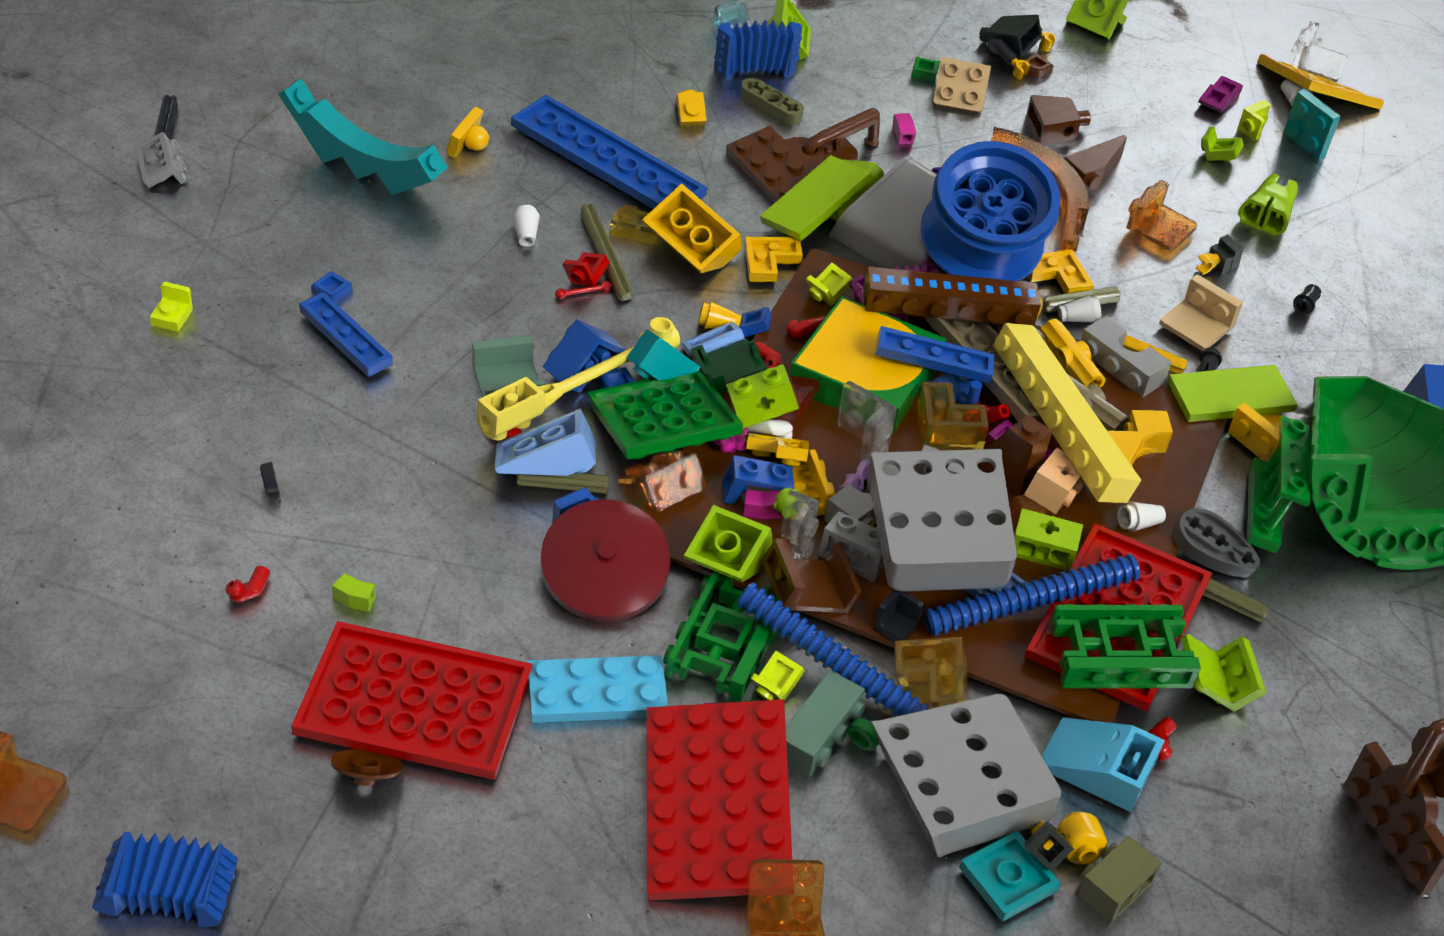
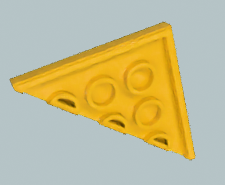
(1318, 83)

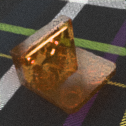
(1156, 221)
(667, 478)
(25, 788)
(785, 898)

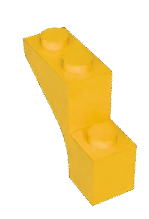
(1143, 434)

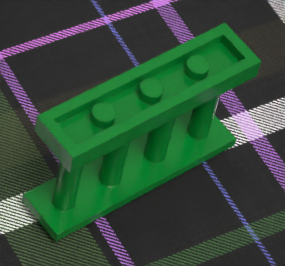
(1278, 484)

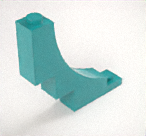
(336, 136)

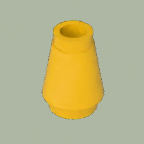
(714, 316)

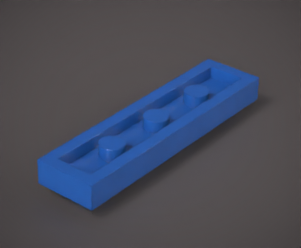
(346, 334)
(935, 354)

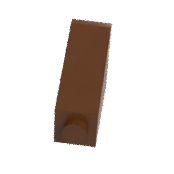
(1022, 453)

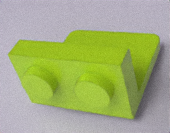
(1228, 673)

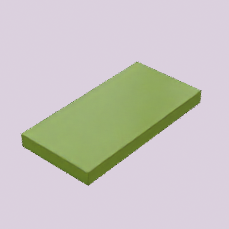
(815, 197)
(1220, 392)

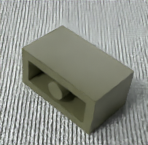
(1118, 878)

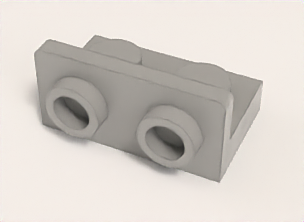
(160, 159)
(859, 543)

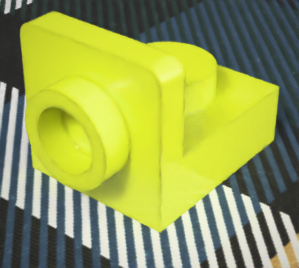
(1254, 118)
(173, 307)

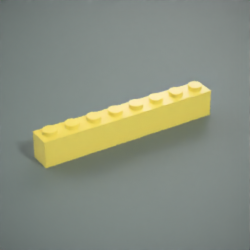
(1067, 414)

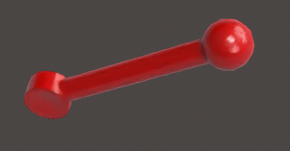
(605, 286)

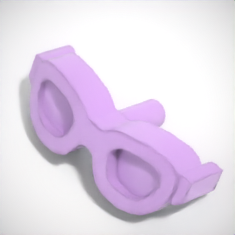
(857, 480)

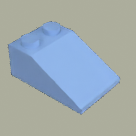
(549, 449)

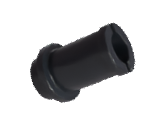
(1305, 302)
(1209, 359)

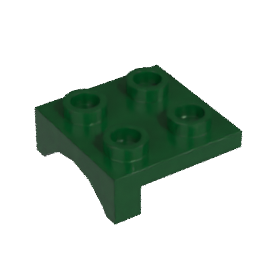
(729, 363)

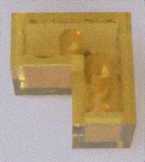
(950, 424)
(937, 664)

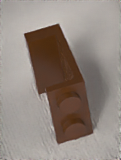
(811, 583)

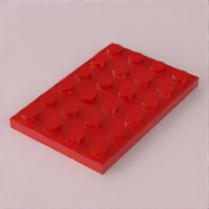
(1161, 581)
(413, 700)
(715, 796)

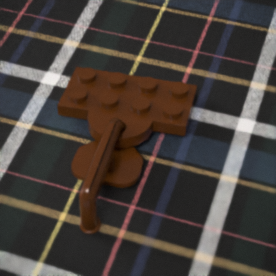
(781, 164)
(1404, 804)

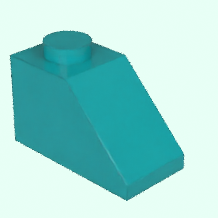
(659, 358)

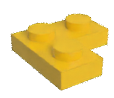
(766, 252)
(1065, 269)
(790, 450)

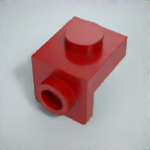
(586, 269)

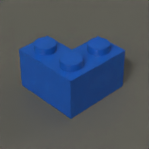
(579, 350)

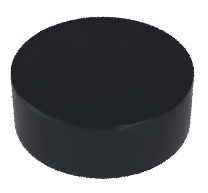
(269, 478)

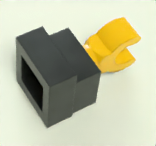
(1222, 256)
(1048, 845)

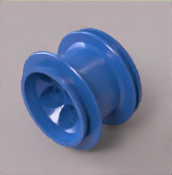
(990, 212)

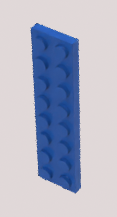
(602, 152)

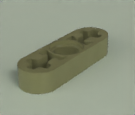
(783, 109)

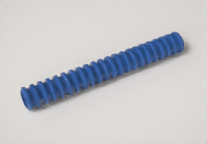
(1032, 594)
(828, 652)

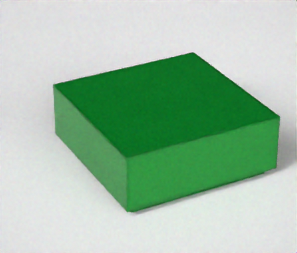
(925, 69)

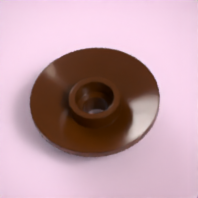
(365, 766)

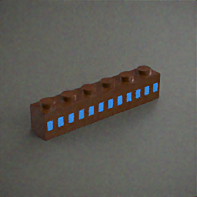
(950, 296)

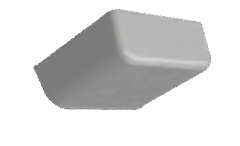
(888, 217)
(943, 525)
(968, 772)

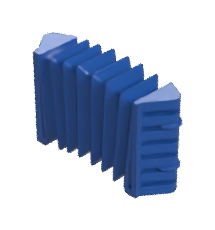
(757, 47)
(166, 878)

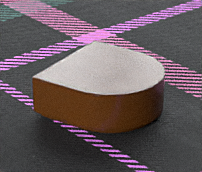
(1038, 66)

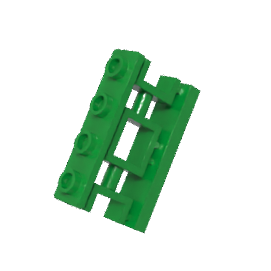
(750, 642)
(1123, 668)

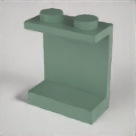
(503, 362)

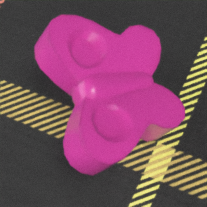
(736, 442)

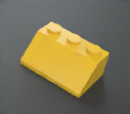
(694, 230)

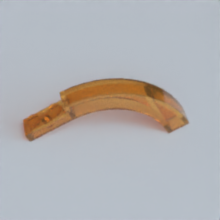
(1072, 189)

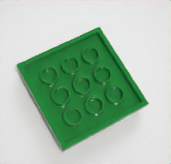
(664, 414)

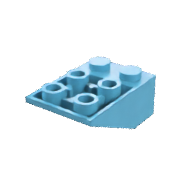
(1103, 758)

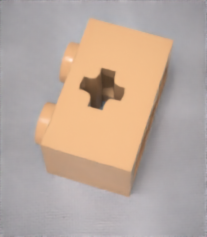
(1055, 482)

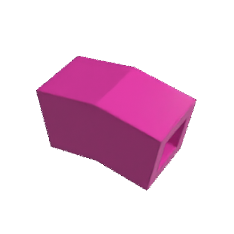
(904, 128)
(761, 505)

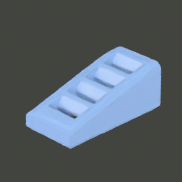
(715, 338)

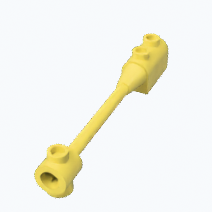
(523, 400)

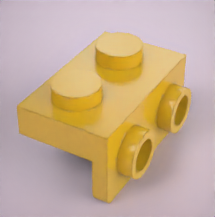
(812, 480)

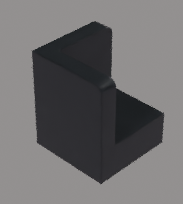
(898, 616)

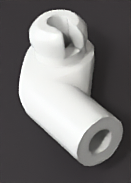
(773, 427)

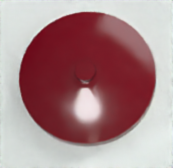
(605, 560)

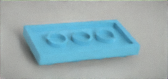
(596, 688)

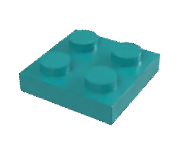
(1311, 124)
(1009, 876)

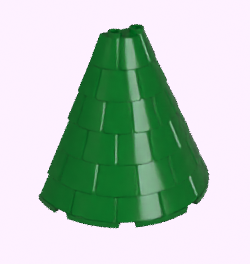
(1378, 471)

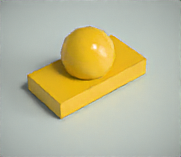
(468, 134)

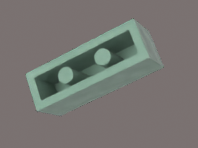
(823, 722)

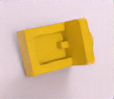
(690, 108)

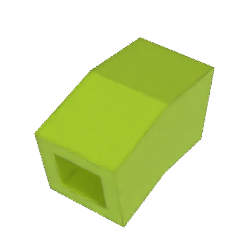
(354, 593)

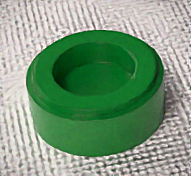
(863, 734)

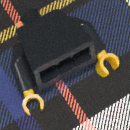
(1014, 37)

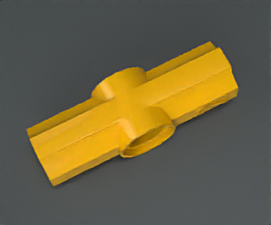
(1072, 355)

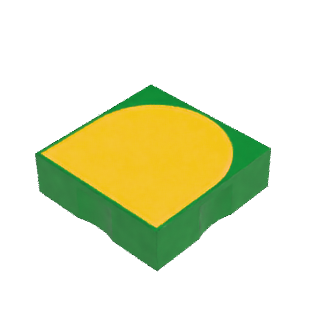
(845, 351)

